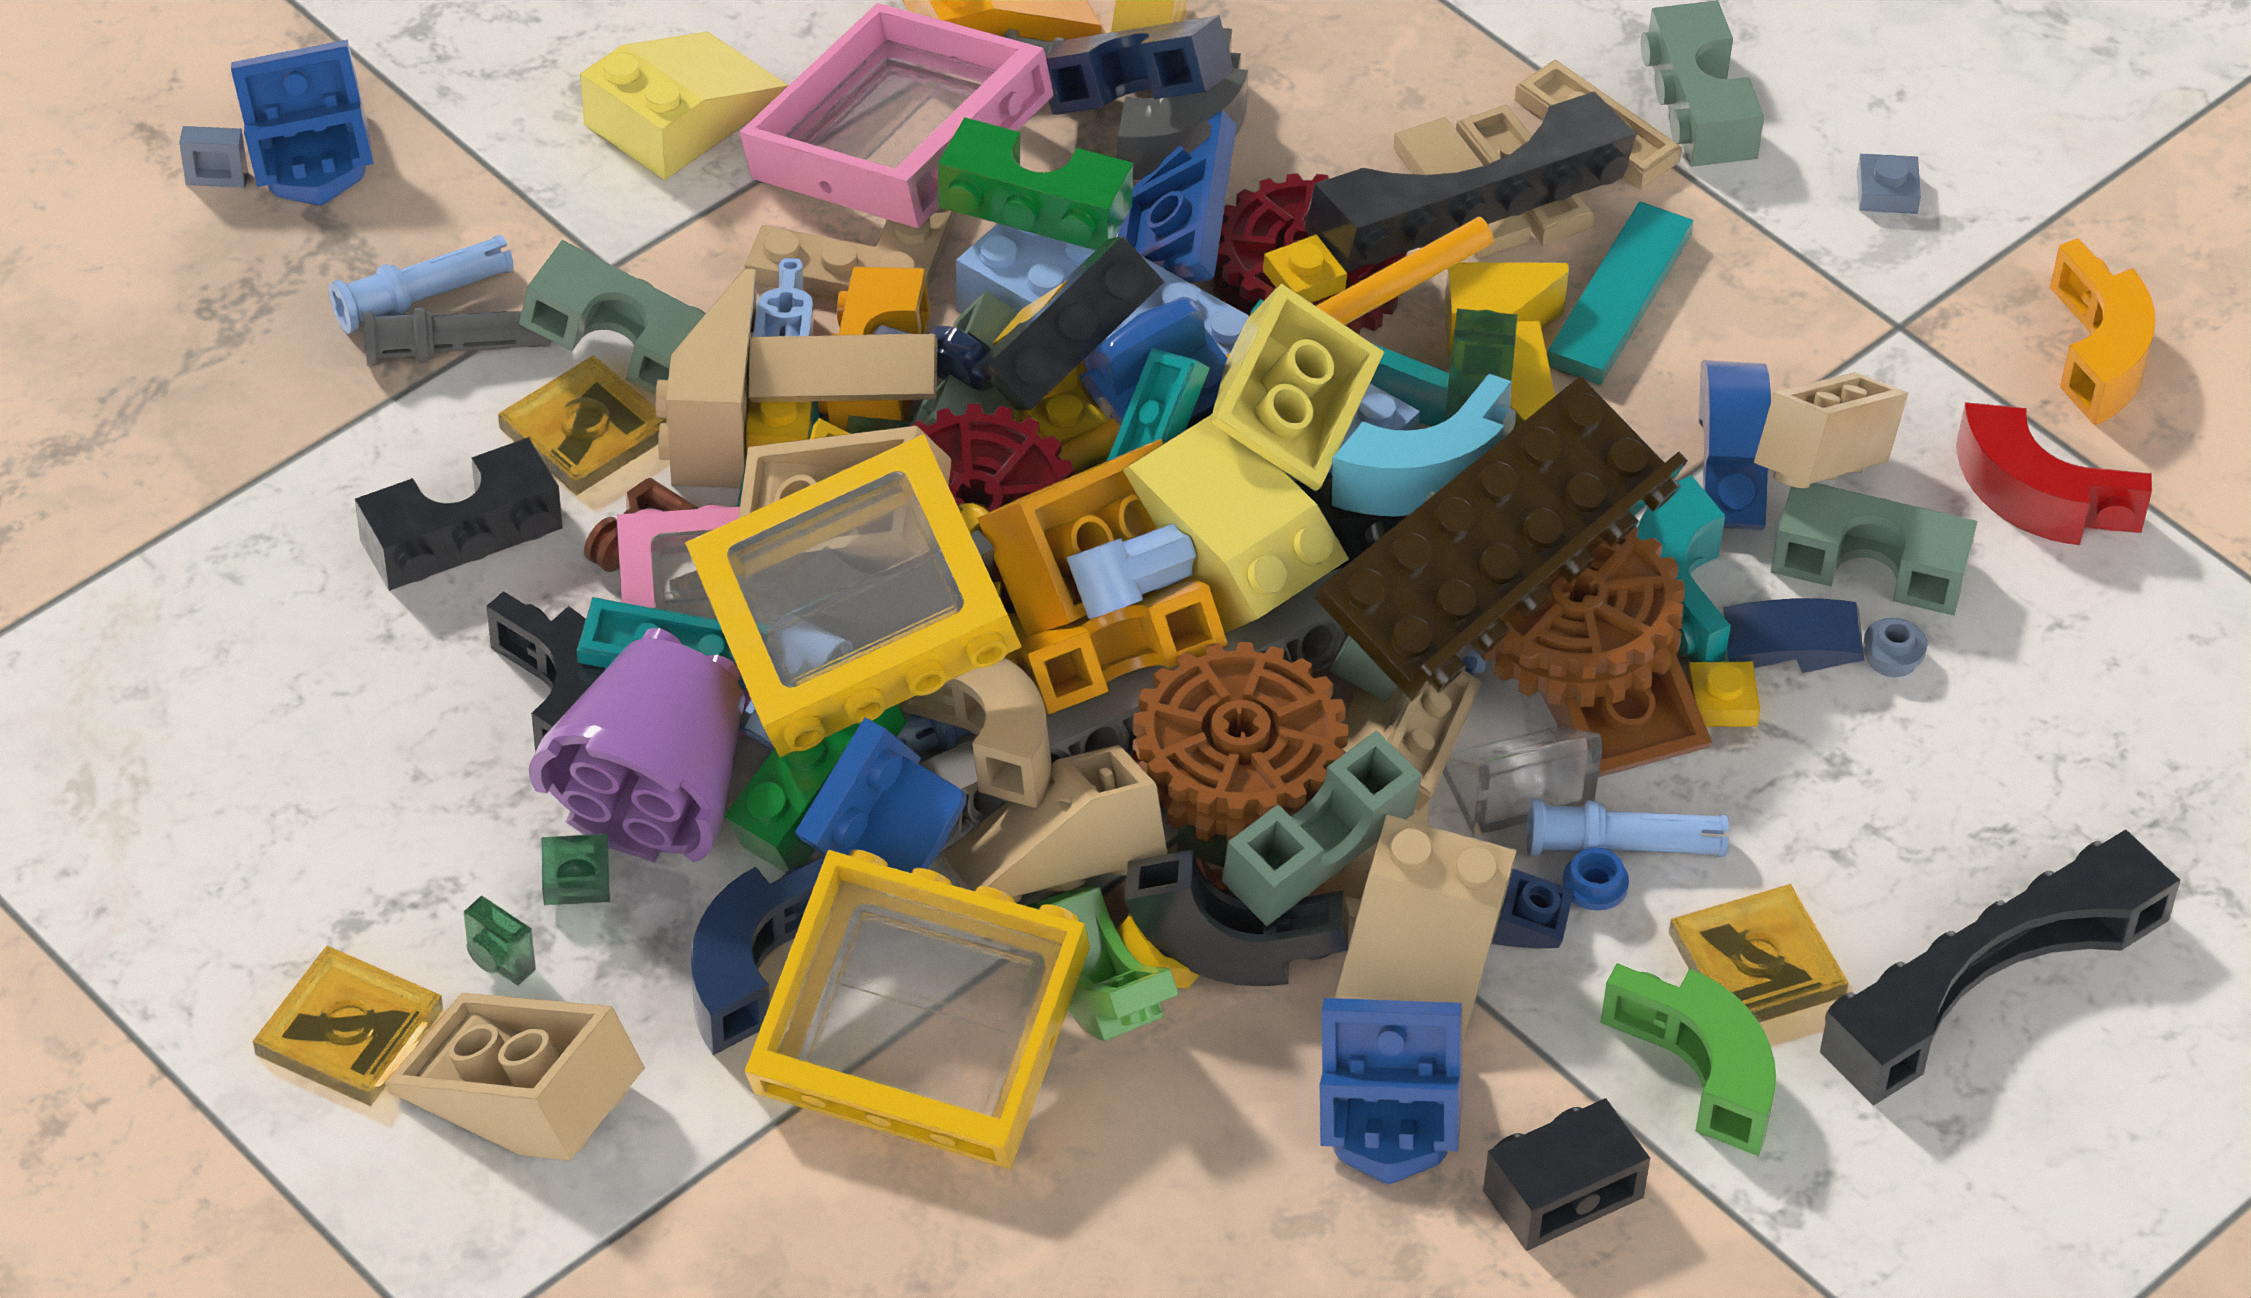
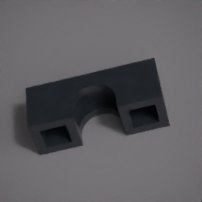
(1071, 325)
(421, 537)

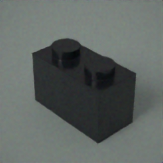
(1565, 1173)

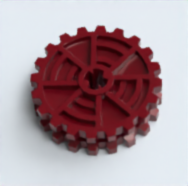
(1265, 223)
(996, 460)

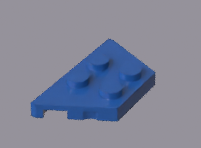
(1182, 206)

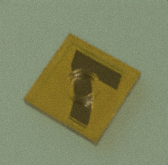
(584, 424)
(1762, 952)
(348, 1025)

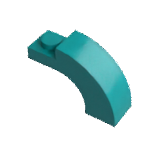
(1692, 534)

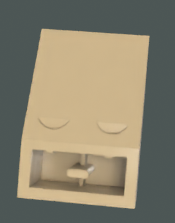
(1089, 824)

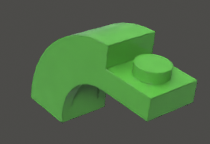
(1114, 987)
(1710, 1033)

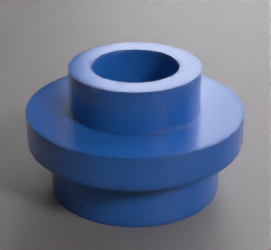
(1600, 867)

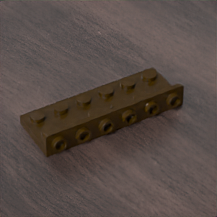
(1498, 539)

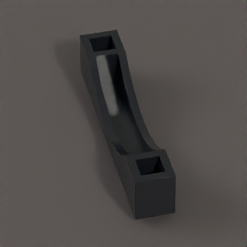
(1385, 214)
(2096, 902)

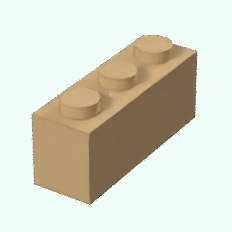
(1830, 429)

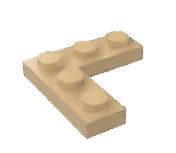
(830, 261)

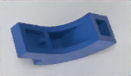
(1733, 415)

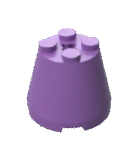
(648, 750)

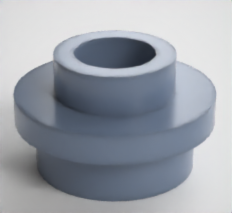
(1894, 646)

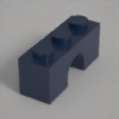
(1164, 57)

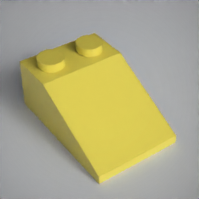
(673, 98)
(1294, 385)
(1246, 518)

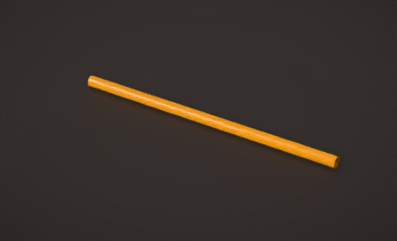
(1343, 307)

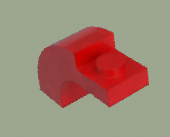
(2038, 489)

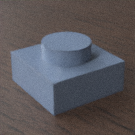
(213, 156)
(1888, 183)

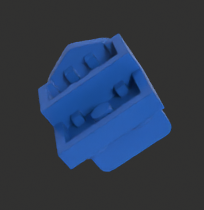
(304, 121)
(1120, 359)
(882, 804)
(1391, 1084)

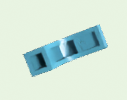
(1397, 469)

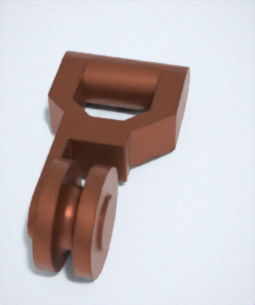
(602, 542)

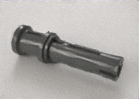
(423, 334)

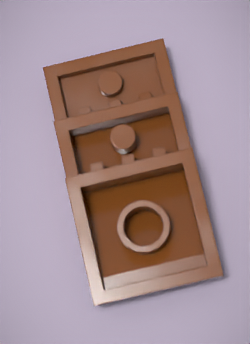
(1643, 726)

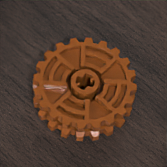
(1599, 629)
(1236, 737)

